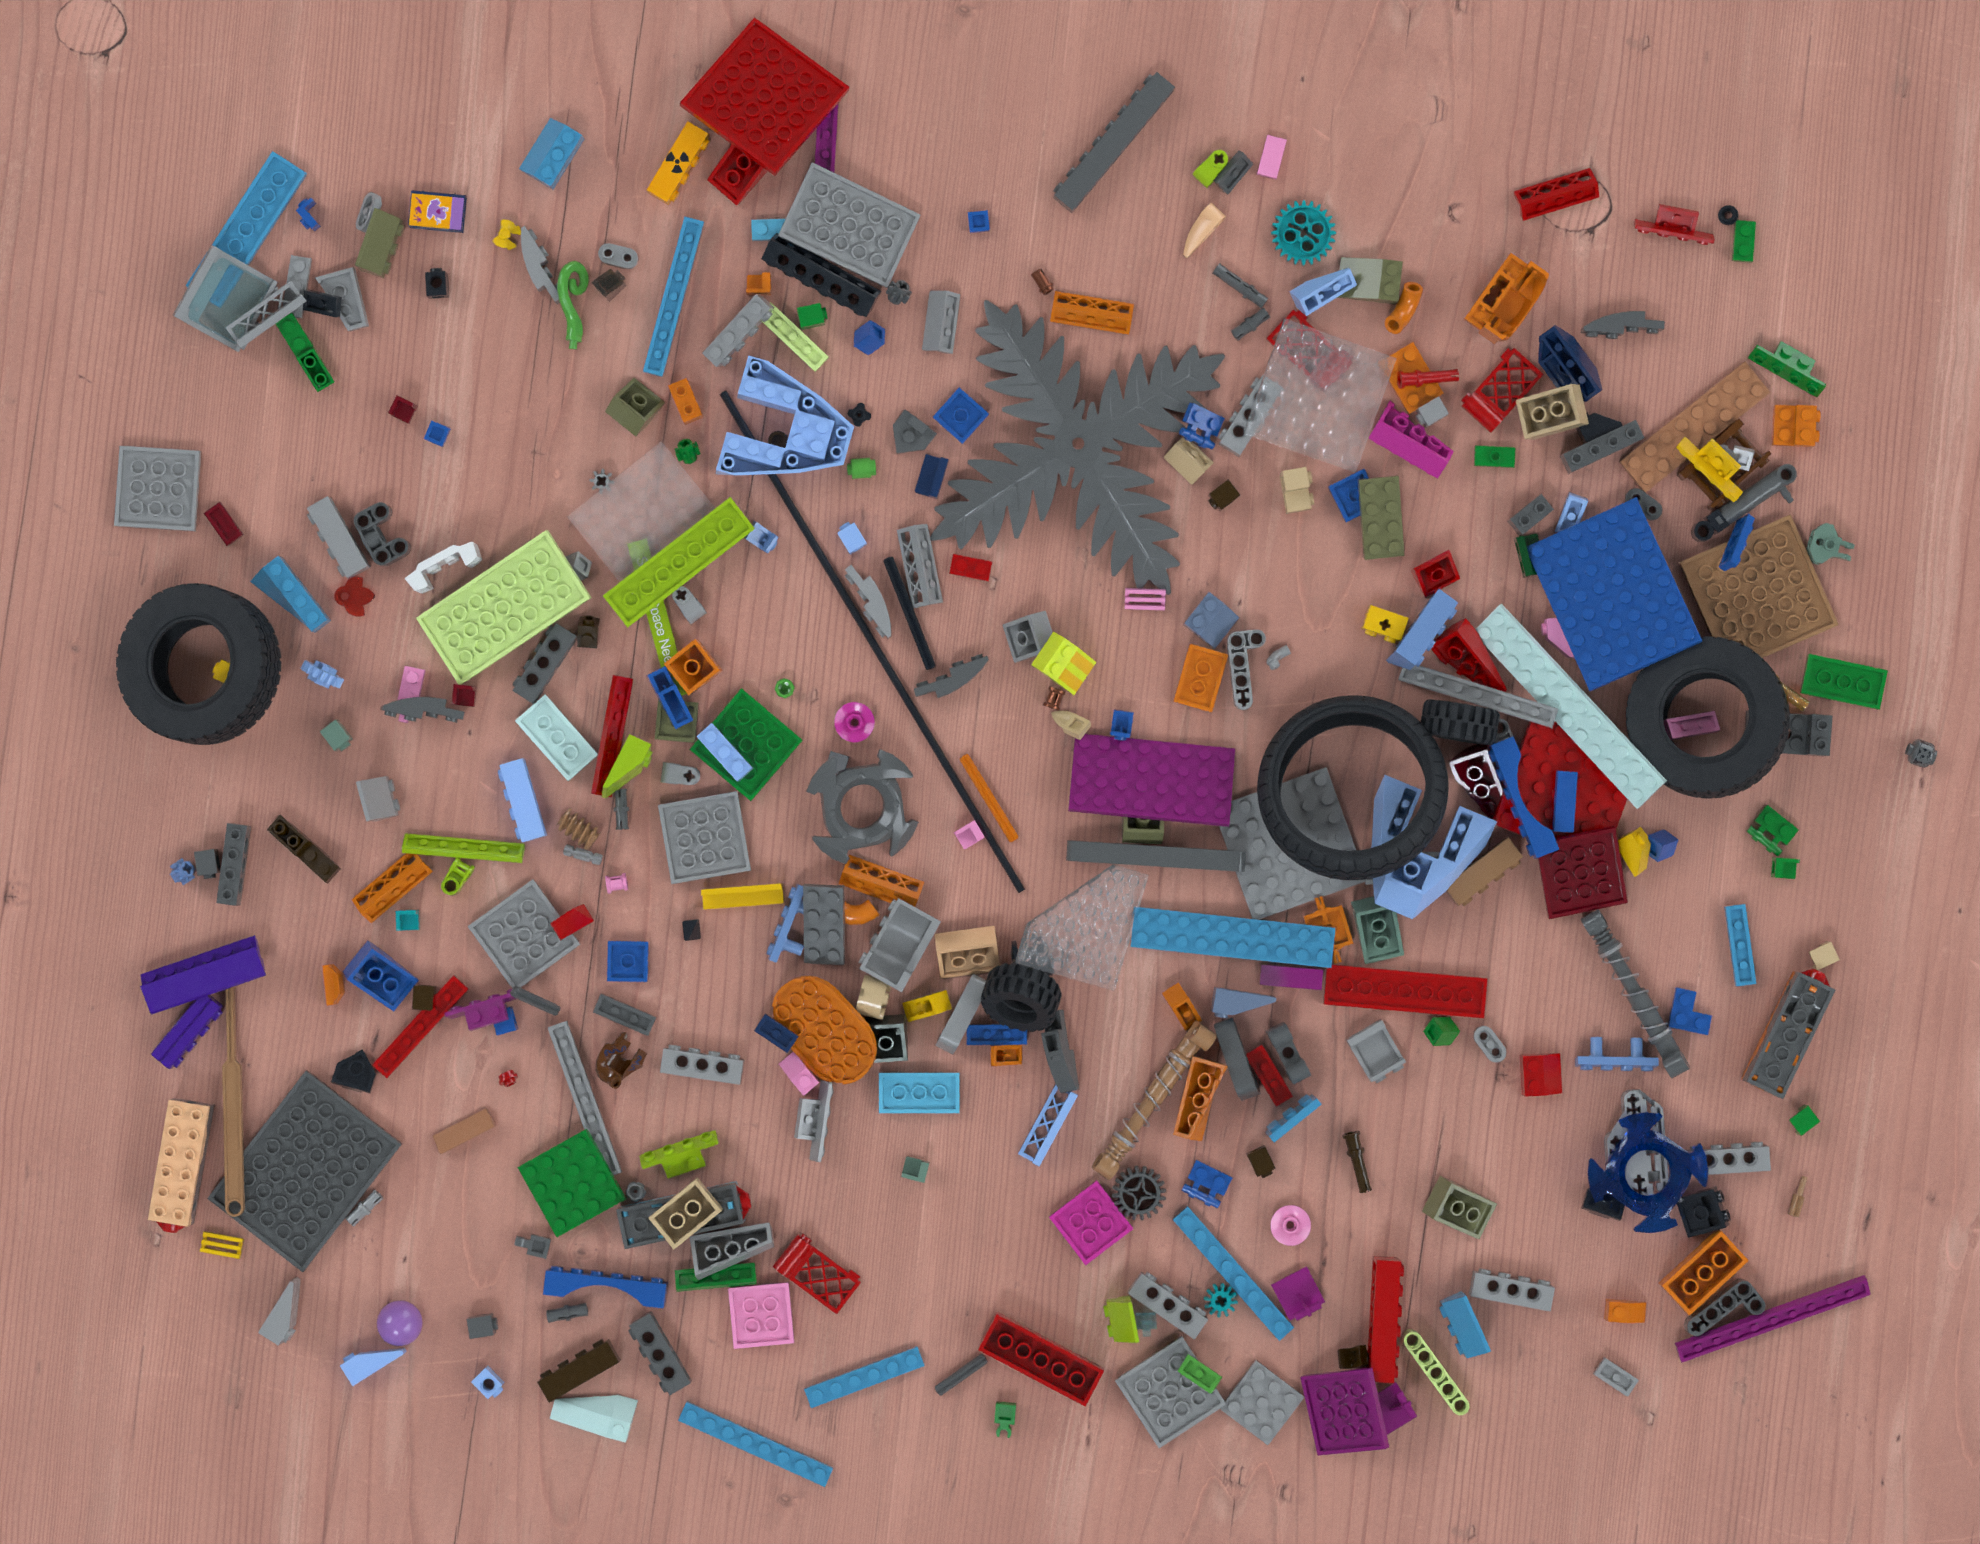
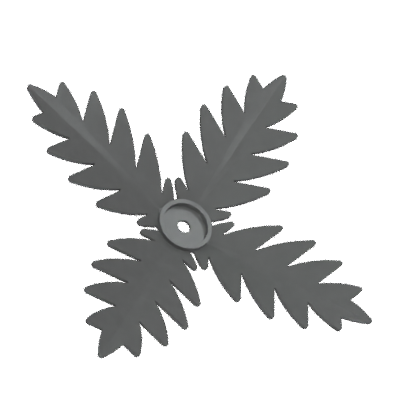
(1040, 467)

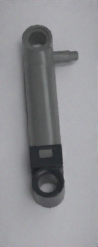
(1749, 499)

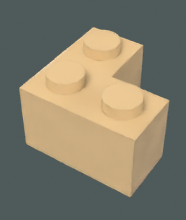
(1295, 489)

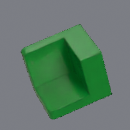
(1784, 868)
(1441, 1031)
(1804, 1120)

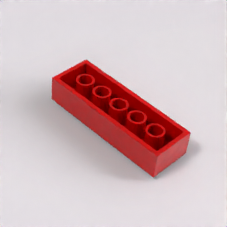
(1384, 1317)
(1041, 1359)

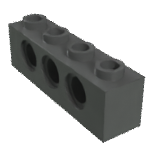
(1602, 447)
(555, 658)
(233, 864)
(649, 1324)

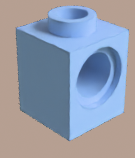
(851, 537)
(479, 1380)

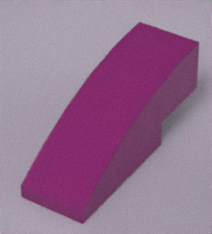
(1291, 977)

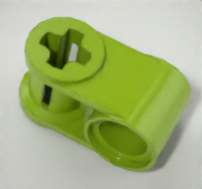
(1209, 170)
(457, 875)

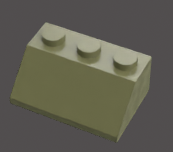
(379, 243)

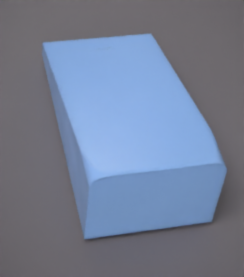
(1571, 512)

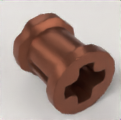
(1054, 698)

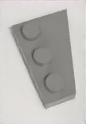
(346, 285)

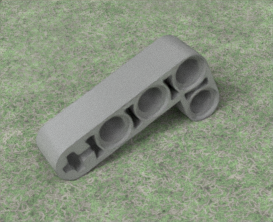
(1244, 669)
(962, 1015)

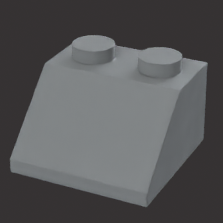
(1027, 635)

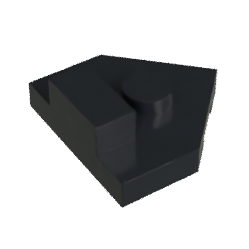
(355, 1073)
(1607, 1208)

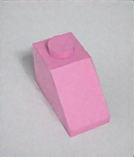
(1555, 636)
(799, 1073)

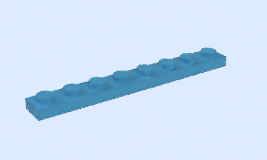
(673, 296)
(1233, 1273)
(755, 1444)

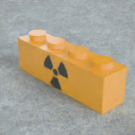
(678, 163)

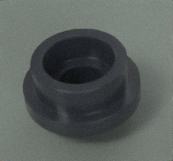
(1728, 209)

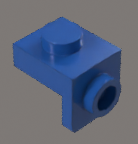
(307, 220)
(1121, 724)

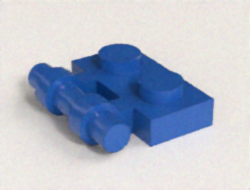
(1204, 420)
(1210, 1178)

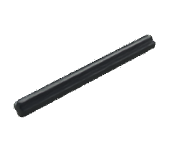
(909, 613)

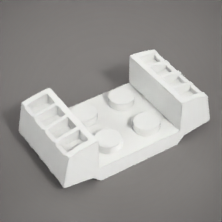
(418, 579)

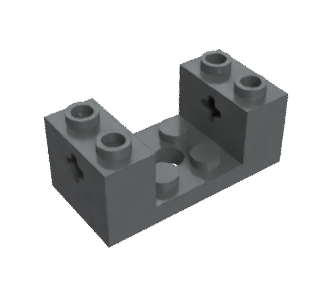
(1808, 734)

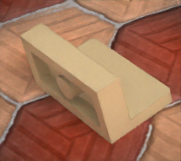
(1188, 460)

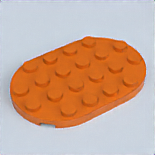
(831, 1032)

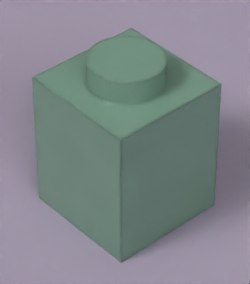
(336, 736)

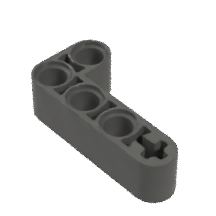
(1236, 1059)
(1720, 1310)

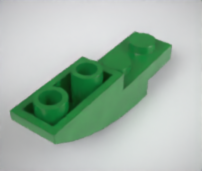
(305, 352)

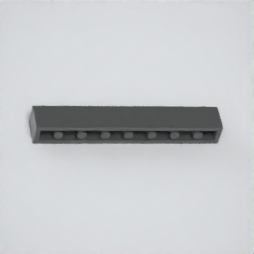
(1113, 142)

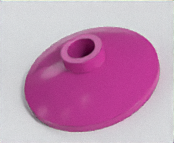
(854, 711)

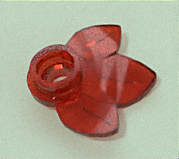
(357, 596)

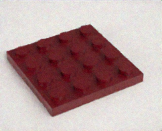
(1583, 873)

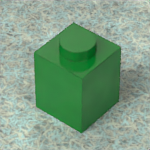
(812, 316)

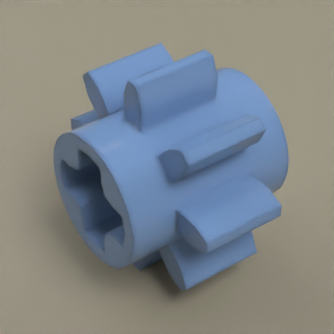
(182, 871)

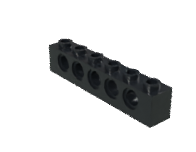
(832, 275)

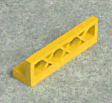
(742, 896)

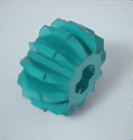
(1216, 1306)

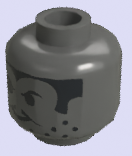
(1921, 753)

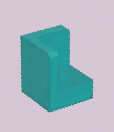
(407, 920)

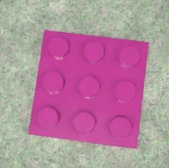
(1091, 1222)

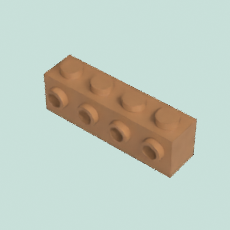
(1483, 871)

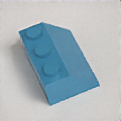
(552, 153)
(1464, 1325)

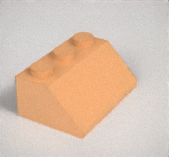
(967, 951)

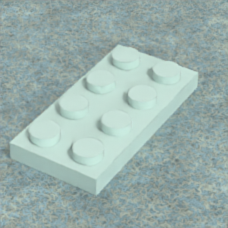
(556, 737)

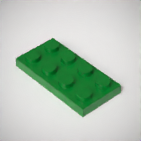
(1843, 681)

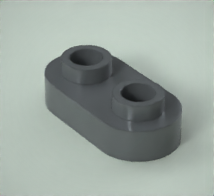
(1645, 502)

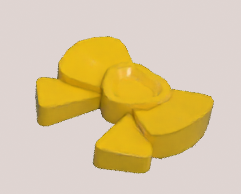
(501, 239)

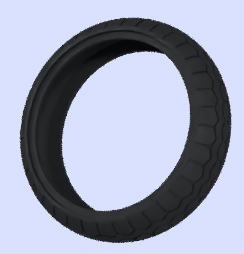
(1352, 711)

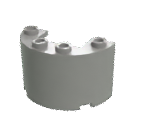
(899, 944)

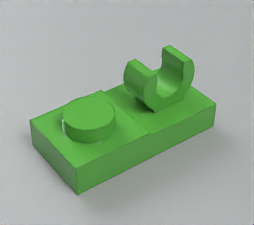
(1199, 1374)

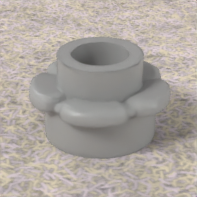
(635, 1196)

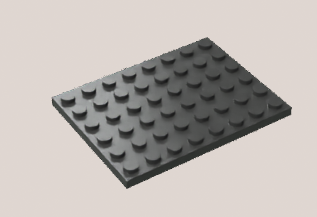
(308, 1170)

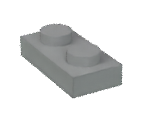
(1615, 1376)

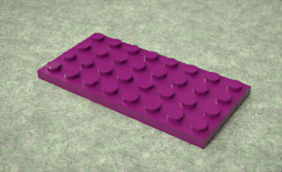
(1152, 780)

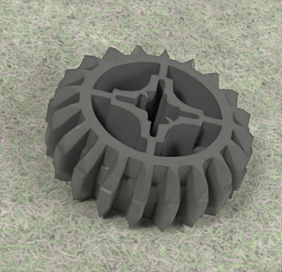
(1142, 1176)

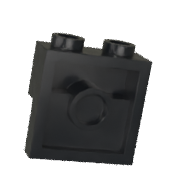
(1703, 1212)

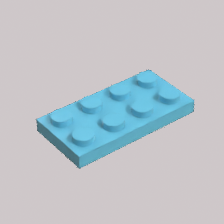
(919, 1092)

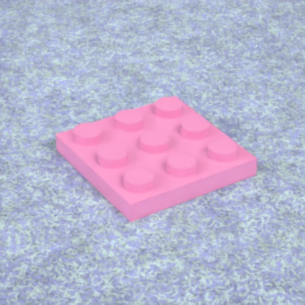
(761, 1315)

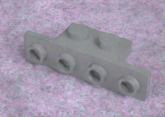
(812, 1120)

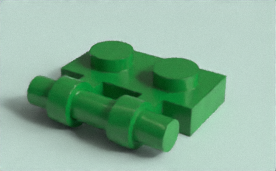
(1776, 825)

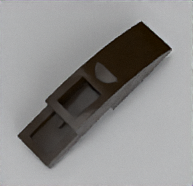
(304, 848)

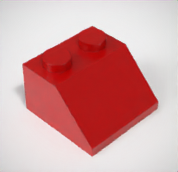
(1540, 1074)

